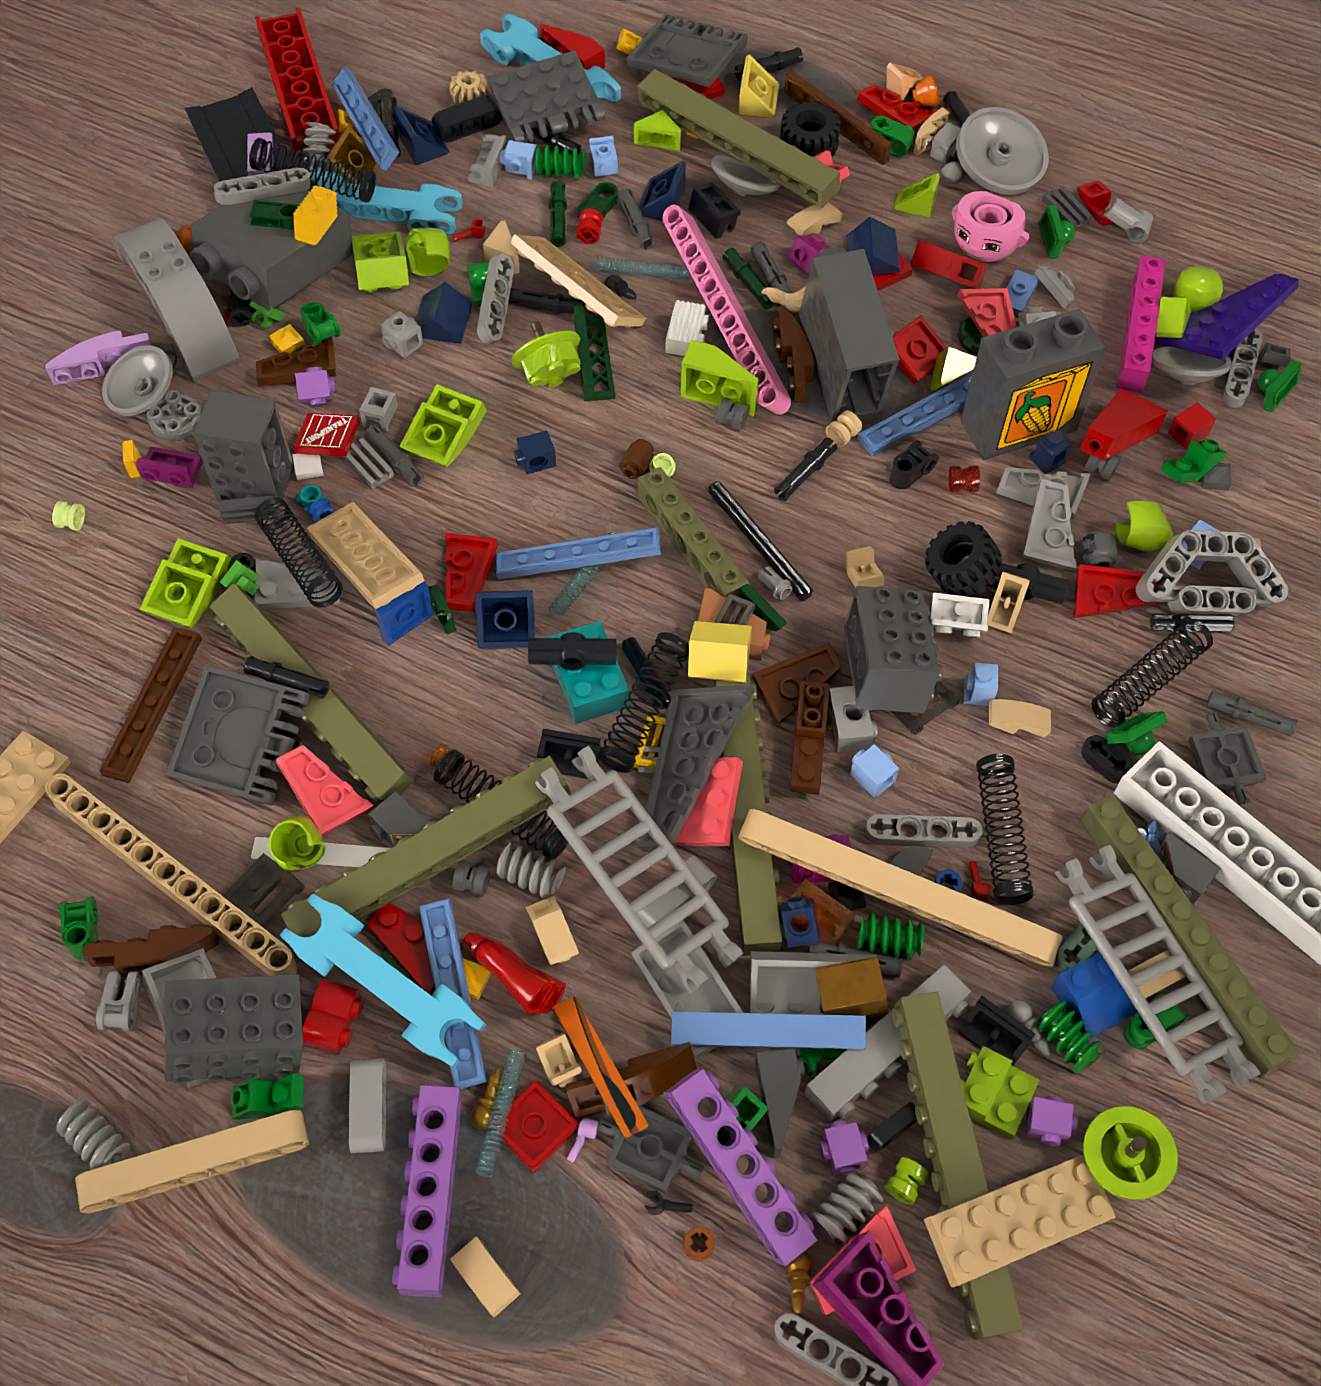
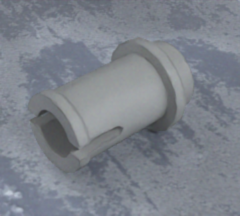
(779, 587)

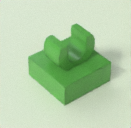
(261, 312)
(242, 577)

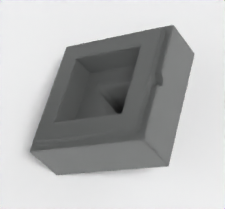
(1276, 355)
(1218, 477)

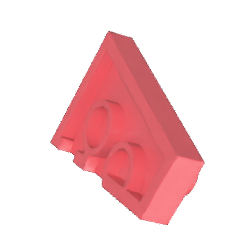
(989, 309)
(321, 793)
(714, 810)
(889, 1245)

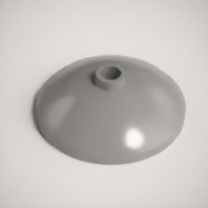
(741, 177)
(1189, 366)
(137, 380)

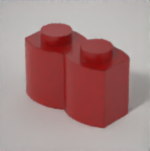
(331, 1017)

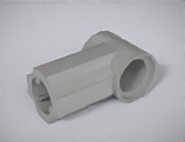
(1134, 222)

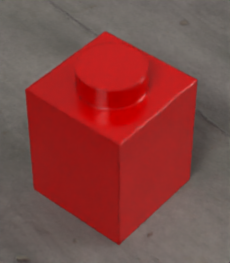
(1191, 425)

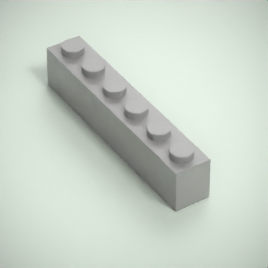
(859, 1070)

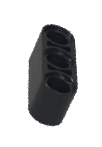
(466, 118)

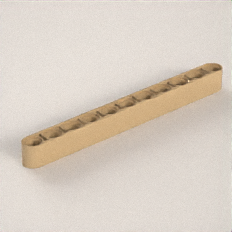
(175, 886)
(900, 888)

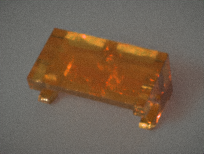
(832, 917)

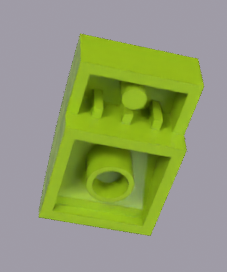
(443, 426)
(186, 583)

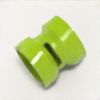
(906, 1181)

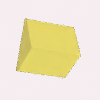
(757, 90)
(719, 651)

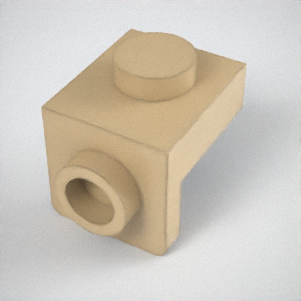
(862, 568)
(558, 1060)

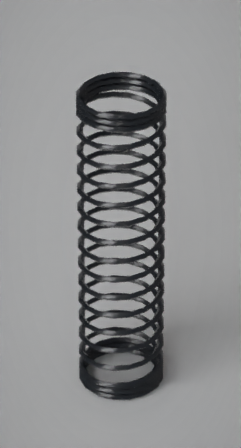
(368, 176)
(319, 580)
(1117, 705)
(620, 753)
(453, 770)
(1004, 886)

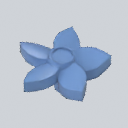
(1153, 836)

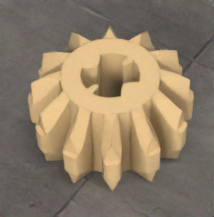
(468, 86)

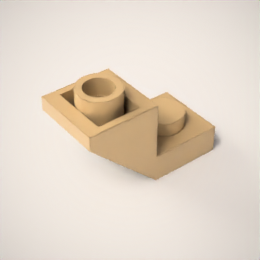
(552, 930)

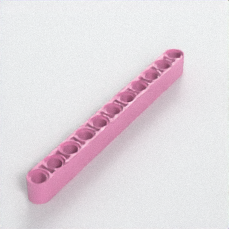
(726, 308)

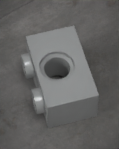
(848, 733)

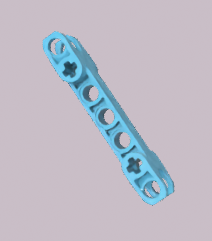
(523, 45)
(415, 208)
(428, 1013)

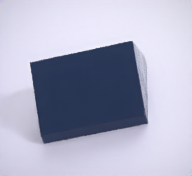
(419, 136)
(664, 191)
(879, 245)
(444, 314)
(505, 618)

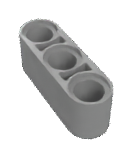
(678, 895)
(367, 1105)

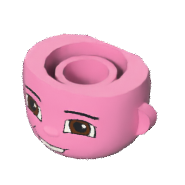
(988, 226)

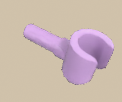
(587, 1129)

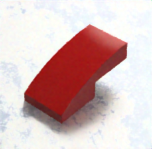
(1096, 199)

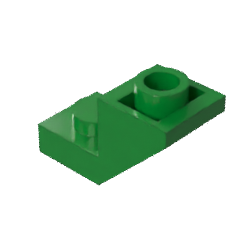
(1198, 461)
(265, 1098)

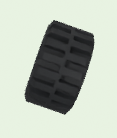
(811, 128)
(954, 545)

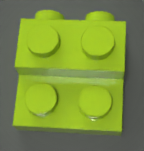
(997, 1091)

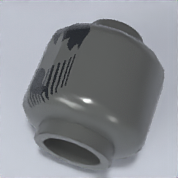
(1099, 549)

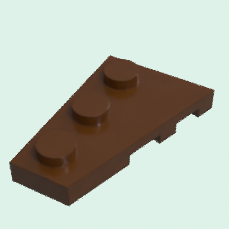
(283, 366)
(781, 682)

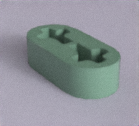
(1074, 943)

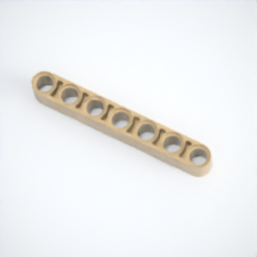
(191, 1161)

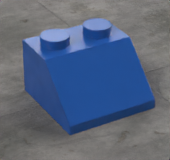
(1094, 995)

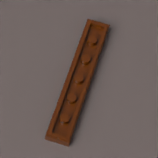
(851, 126)
(150, 705)

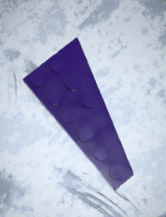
(1229, 321)

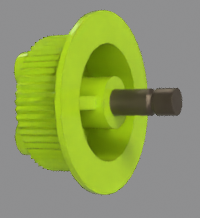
(548, 357)
(1130, 1153)

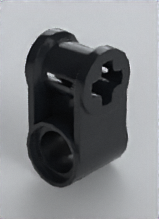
(911, 465)

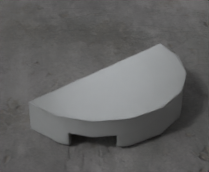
(1058, 285)

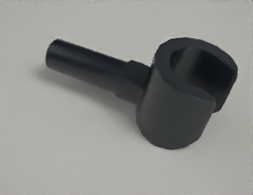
(666, 1204)

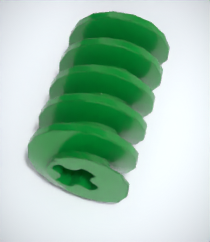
(560, 162)
(891, 935)
(1069, 1037)

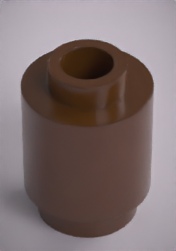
(637, 459)

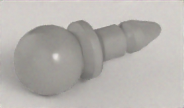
(1023, 1013)

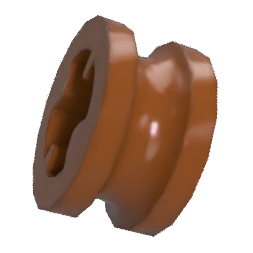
(688, 1243)

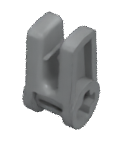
(116, 1012)

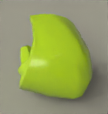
(428, 251)
(1200, 286)
(1148, 527)
(296, 843)

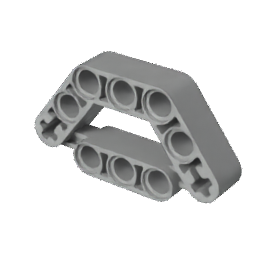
(1240, 563)

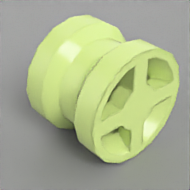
(68, 515)

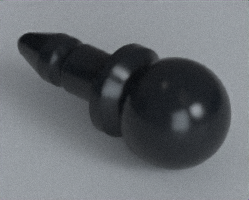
(619, 287)

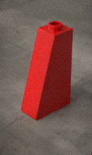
(1122, 425)

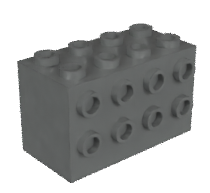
(243, 446)
(891, 650)
(232, 1028)

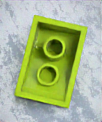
(380, 261)
(713, 375)

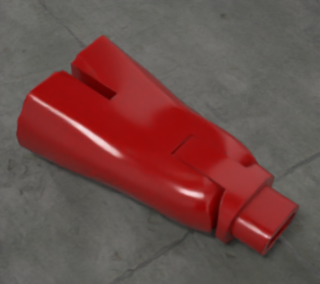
(529, 986)

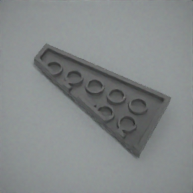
(691, 743)

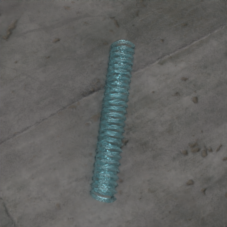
(654, 271)
(572, 583)
(506, 1104)

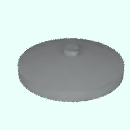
(1002, 150)

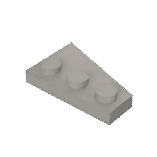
(1023, 485)
(1049, 529)
(280, 589)

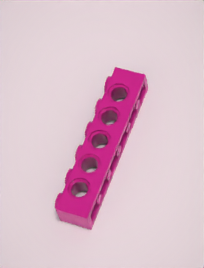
(1141, 324)

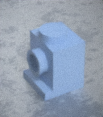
(603, 156)
(519, 158)
(981, 684)

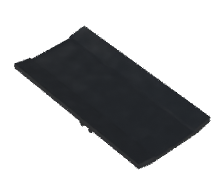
(225, 130)

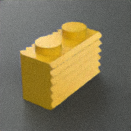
(315, 215)

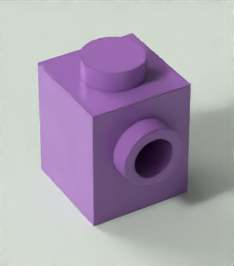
(315, 386)
(1050, 1121)
(844, 1147)

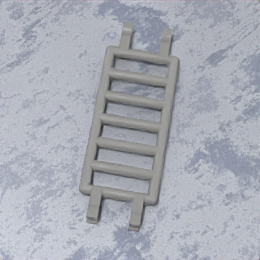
(586, 763)
(1207, 1086)

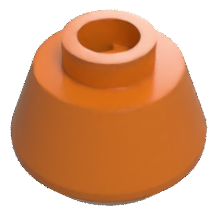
(927, 92)

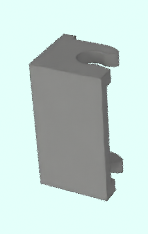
(488, 162)

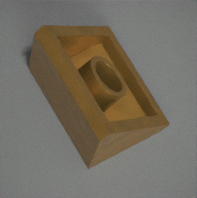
(352, 151)
(853, 989)

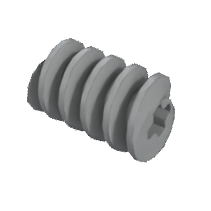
(317, 142)
(529, 872)
(88, 1136)
(845, 1207)

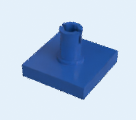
(404, 613)

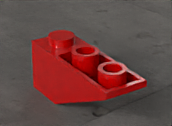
(564, 41)
(949, 264)

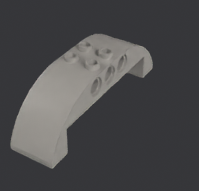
(178, 296)

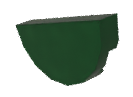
(969, 336)
(763, 608)
(441, 609)

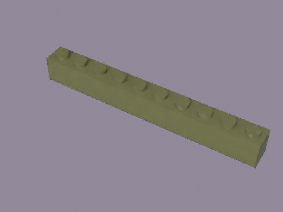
(740, 138)
(330, 715)
(431, 850)
(752, 867)
(1263, 1038)
(951, 1147)

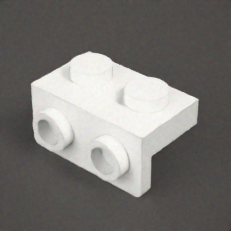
(959, 613)

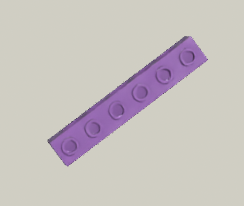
(797, 1233)
(428, 1278)

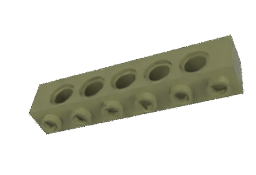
(689, 534)

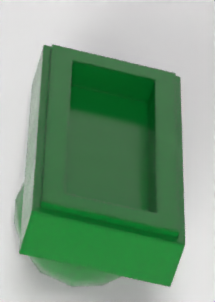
(1054, 231)
(477, 277)
(1278, 384)
(1137, 732)

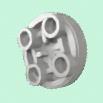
(174, 416)

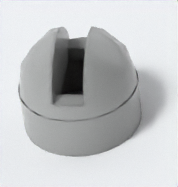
(952, 172)

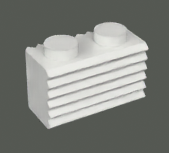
(685, 325)

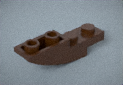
(794, 351)
(809, 737)
(162, 946)
(644, 1076)

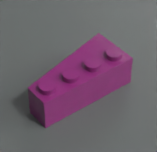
(877, 1310)

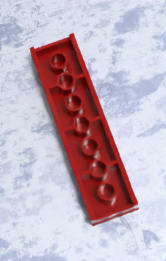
(296, 76)

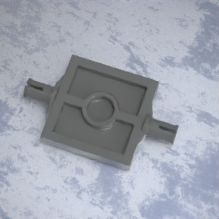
(1227, 758)
(653, 1153)

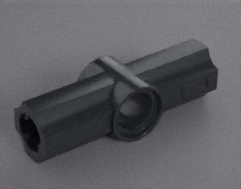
(1040, 584)
(572, 651)

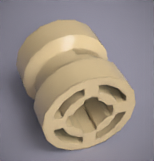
(844, 428)

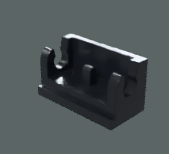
(713, 209)
(564, 748)
(996, 1030)

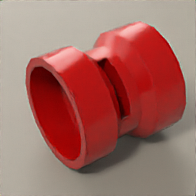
(587, 229)

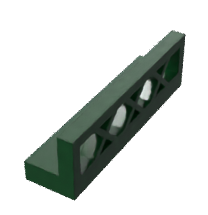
(585, 356)

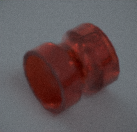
(964, 478)

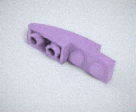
(91, 356)

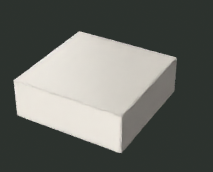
(307, 466)

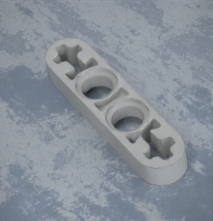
(288, 180)
(500, 271)
(1244, 367)
(924, 836)
(837, 1353)

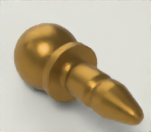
(480, 1113)
(799, 1276)

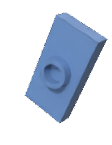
(1021, 289)

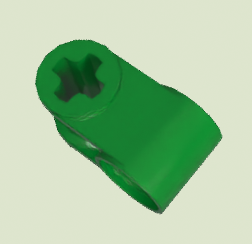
(898, 134)
(319, 322)
(79, 921)
(1141, 1039)

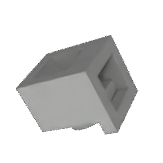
(944, 143)
(378, 408)

